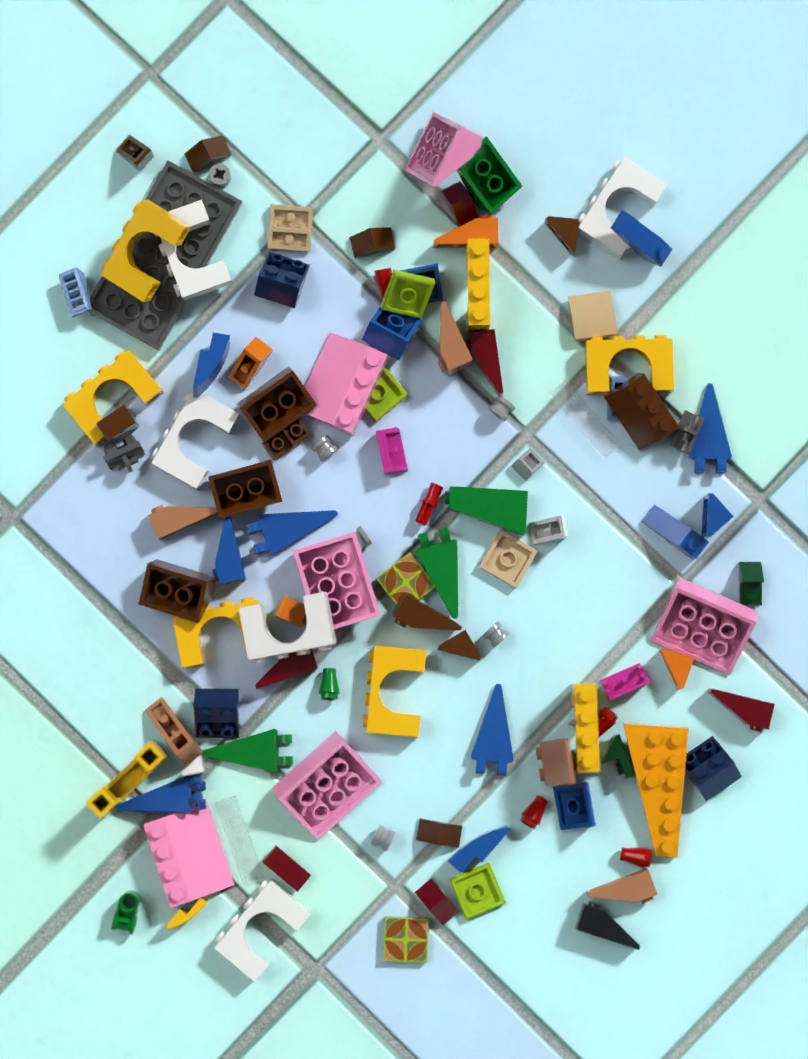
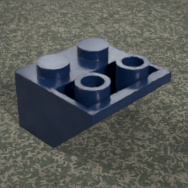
(281, 279)
(216, 713)
(710, 768)

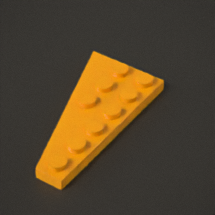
(659, 768)

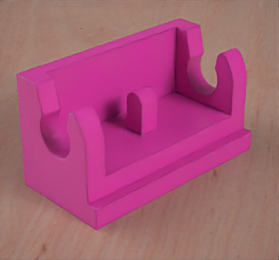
(391, 450)
(624, 681)

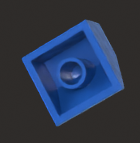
(391, 332)

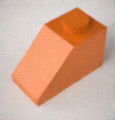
(250, 362)
(292, 611)

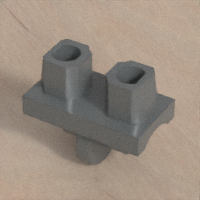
(687, 432)
(124, 456)

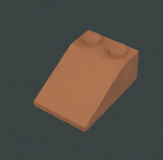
(452, 349)
(556, 762)

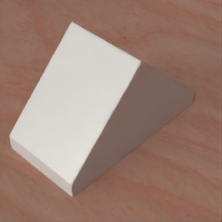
(548, 529)

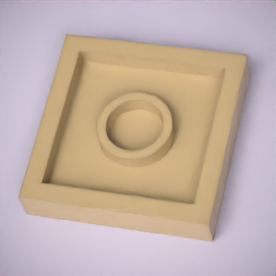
(508, 558)

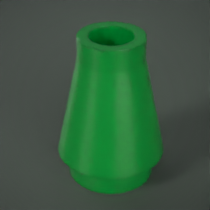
(329, 685)

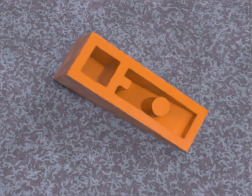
(479, 228)

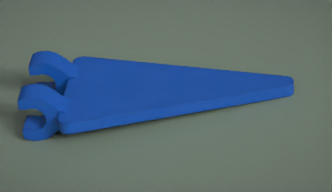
(712, 438)
(286, 528)
(494, 737)
(170, 798)

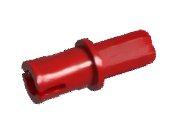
(428, 504)

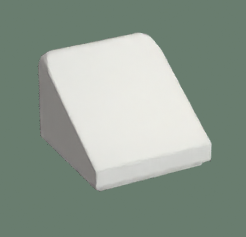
(195, 767)

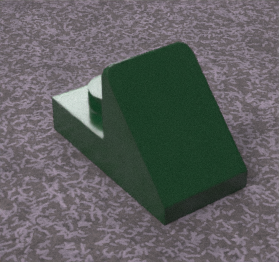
(750, 583)
(617, 751)

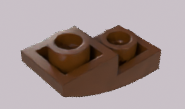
(286, 439)

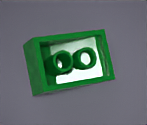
(488, 178)

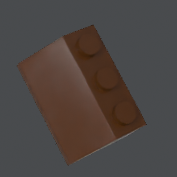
(276, 404)
(641, 411)
(245, 488)
(176, 590)

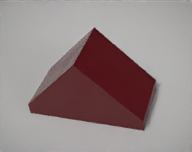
(460, 203)
(436, 901)

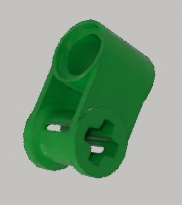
(125, 916)

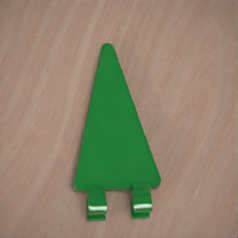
(442, 567)
(254, 751)

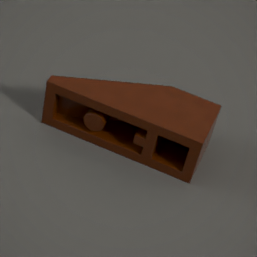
(419, 615)

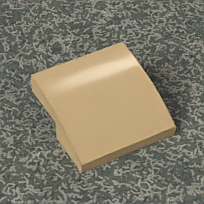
(290, 227)
(592, 315)

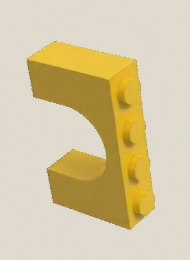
(121, 265)
(478, 285)
(656, 351)
(126, 370)
(189, 632)
(379, 718)
(586, 725)
(142, 765)

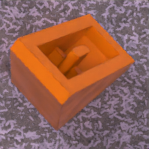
(678, 666)

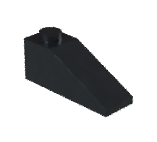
(600, 924)

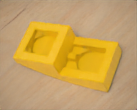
(183, 916)

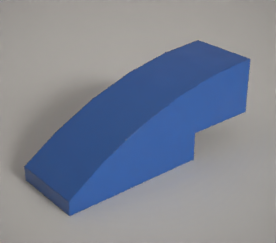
(210, 363)
(478, 847)

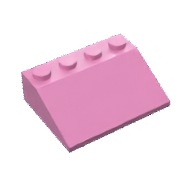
(442, 150)
(344, 382)
(340, 571)
(704, 626)
(326, 785)
(188, 855)

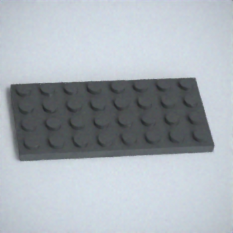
(155, 319)

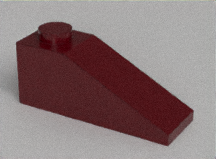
(485, 354)
(288, 668)
(748, 710)

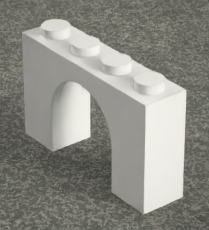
(628, 178)
(193, 281)
(169, 455)
(262, 644)
(234, 944)

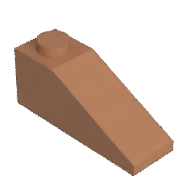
(174, 519)
(174, 731)
(631, 888)

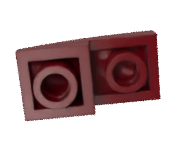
(286, 868)

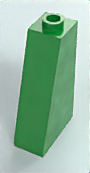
(493, 506)

